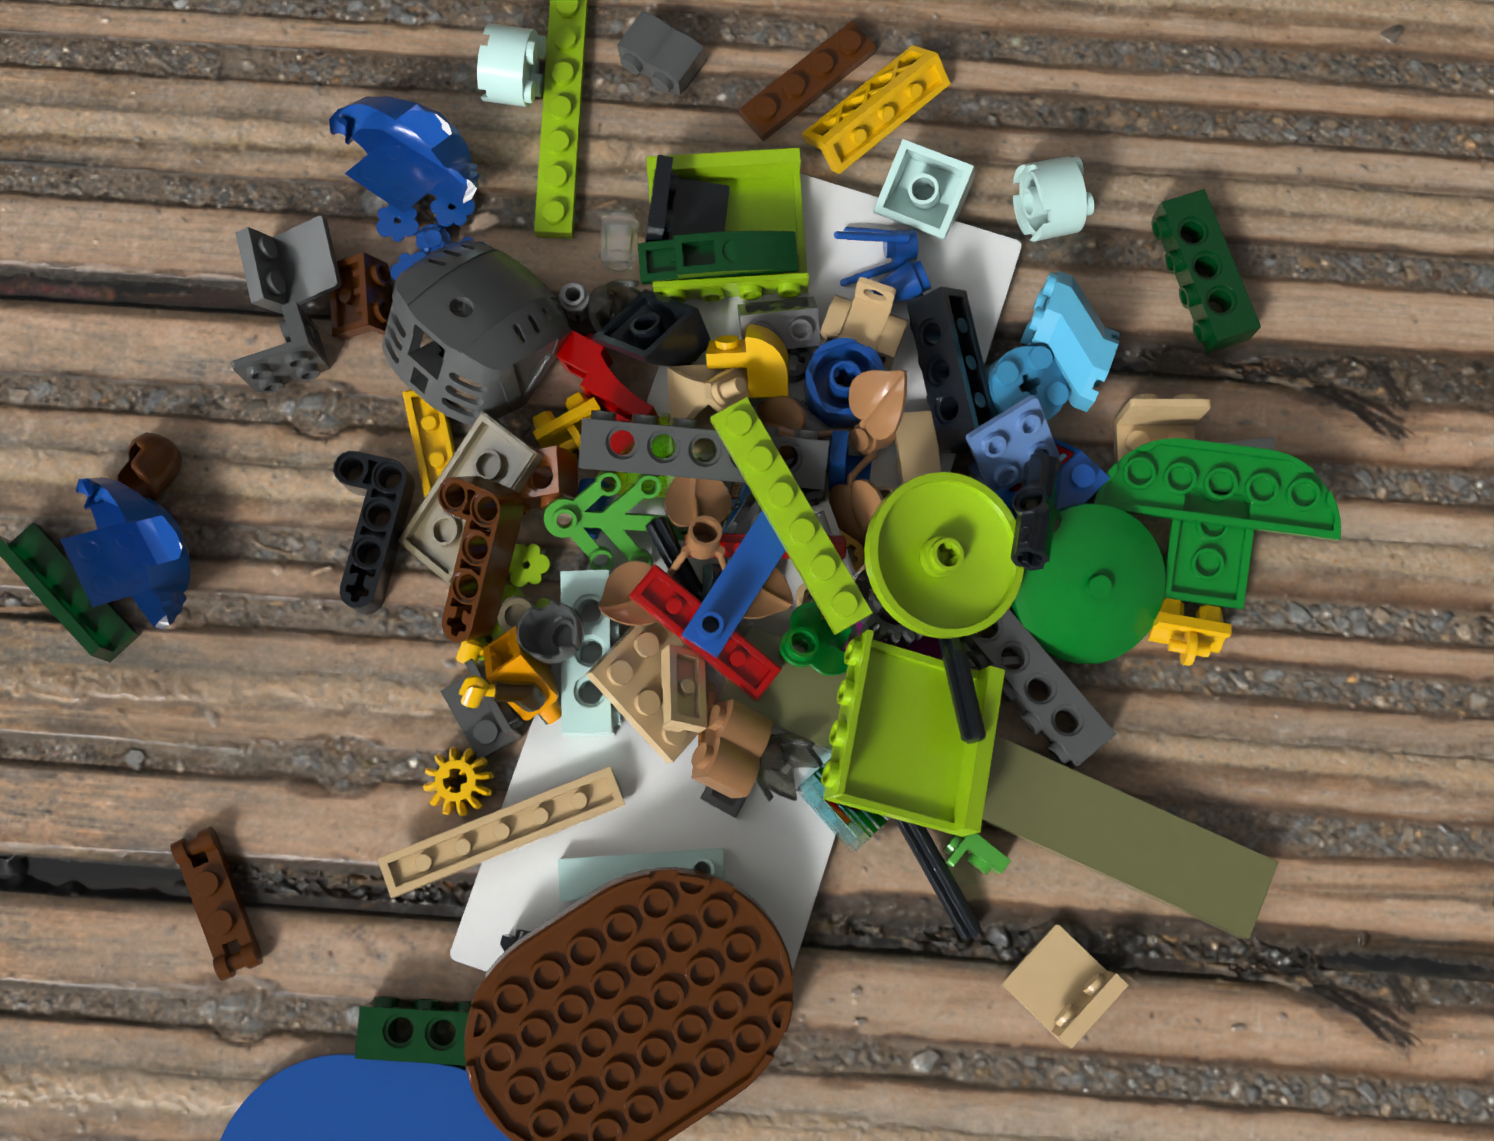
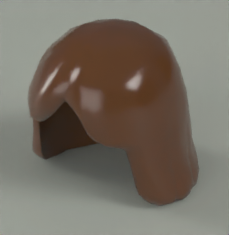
(151, 465)

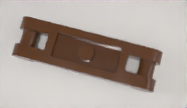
(217, 903)

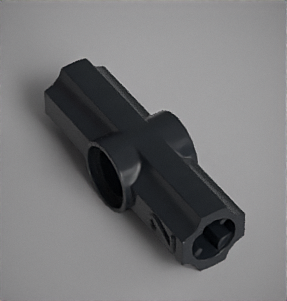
(1036, 512)

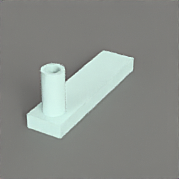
(585, 874)

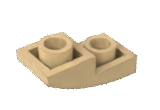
(916, 446)

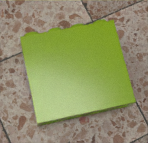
(761, 198)
(901, 741)

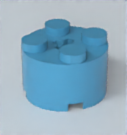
(1032, 371)

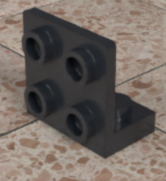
(684, 204)

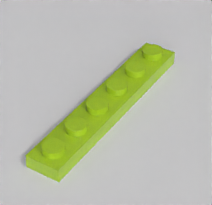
(790, 516)

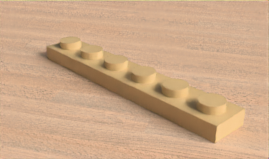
(501, 832)

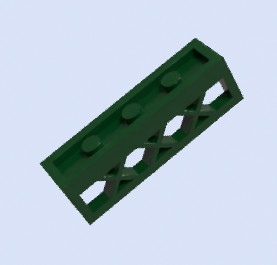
(54, 581)

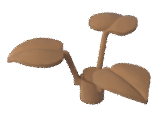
(879, 402)
(702, 507)

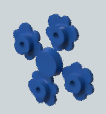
(428, 237)

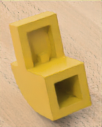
(760, 353)

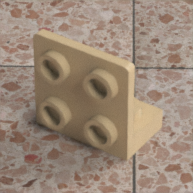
(1152, 419)
(1063, 986)

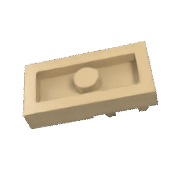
(683, 690)

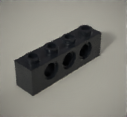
(951, 366)

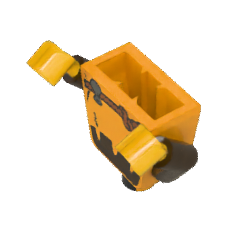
(512, 678)

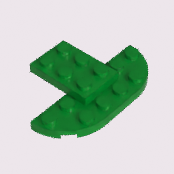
(1214, 505)

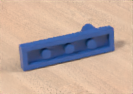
(735, 588)

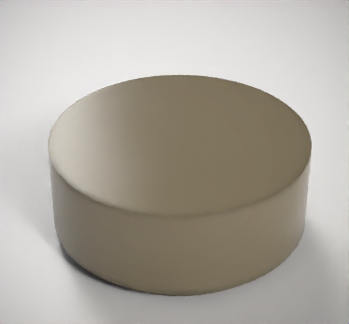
(512, 611)

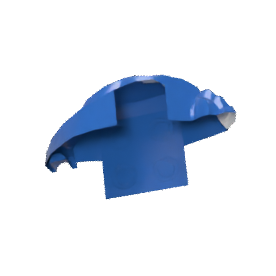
(408, 151)
(131, 553)

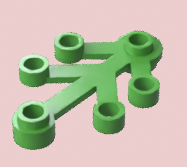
(611, 520)

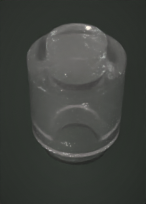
(619, 241)

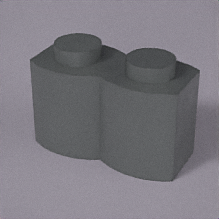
(660, 53)

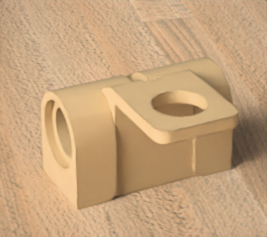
(866, 320)

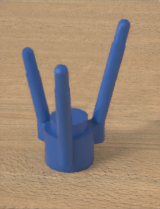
(897, 245)

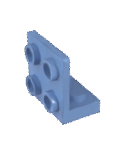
(1007, 444)

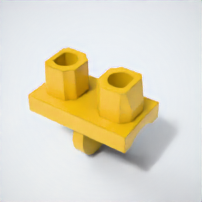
(565, 429)
(1189, 634)

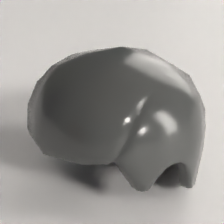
(551, 632)

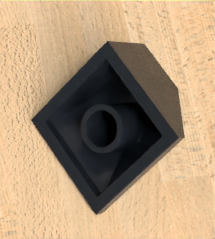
(656, 331)

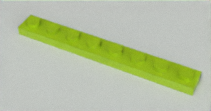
(561, 119)

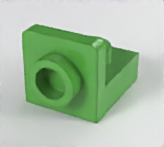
(983, 854)

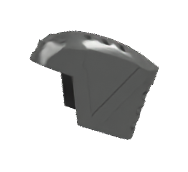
(483, 346)

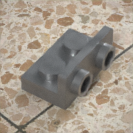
(791, 319)

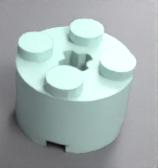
(511, 65)
(1052, 198)

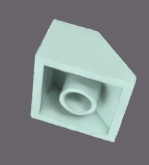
(925, 189)

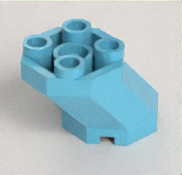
(1073, 335)

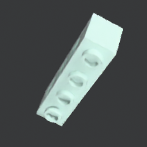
(579, 718)

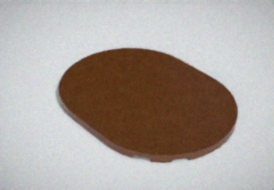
(630, 1011)

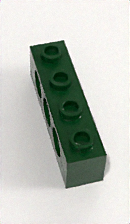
(1195, 217)
(379, 1039)

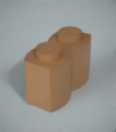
(731, 749)

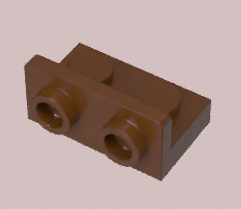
(363, 298)

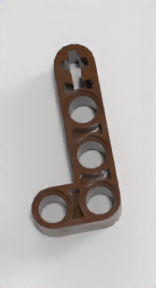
(479, 569)

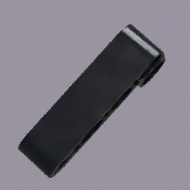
(367, 534)

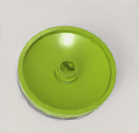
(943, 555)

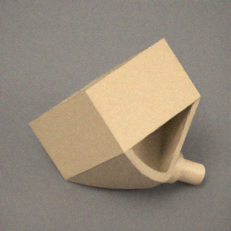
(702, 393)

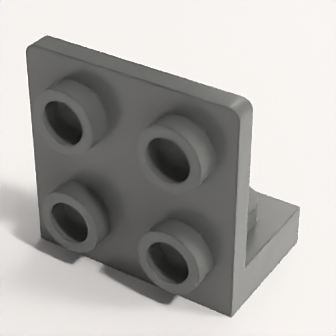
(290, 265)
(298, 359)
(488, 726)

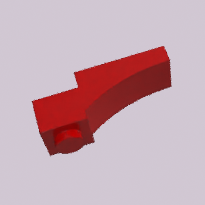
(591, 364)

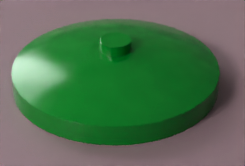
(1097, 587)

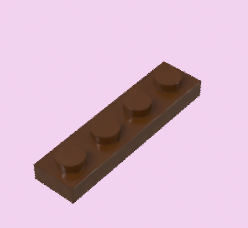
(807, 81)

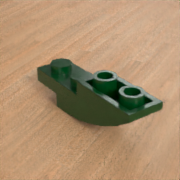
(718, 255)

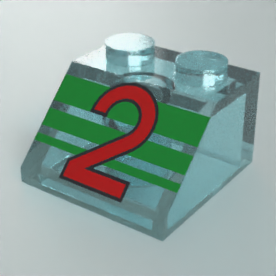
(847, 823)

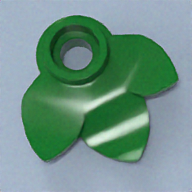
(817, 639)

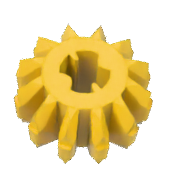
(448, 773)

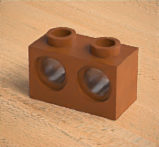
(563, 467)

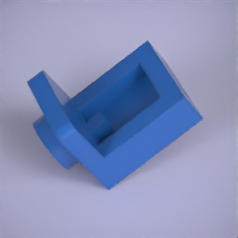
(840, 462)

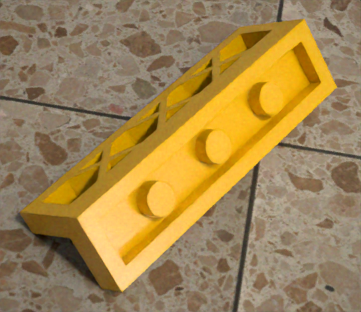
(878, 109)

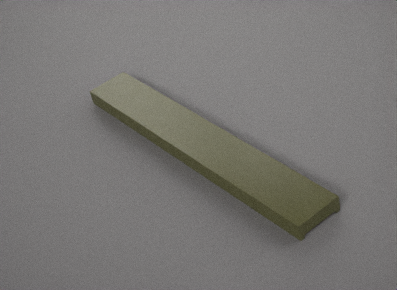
(1061, 811)

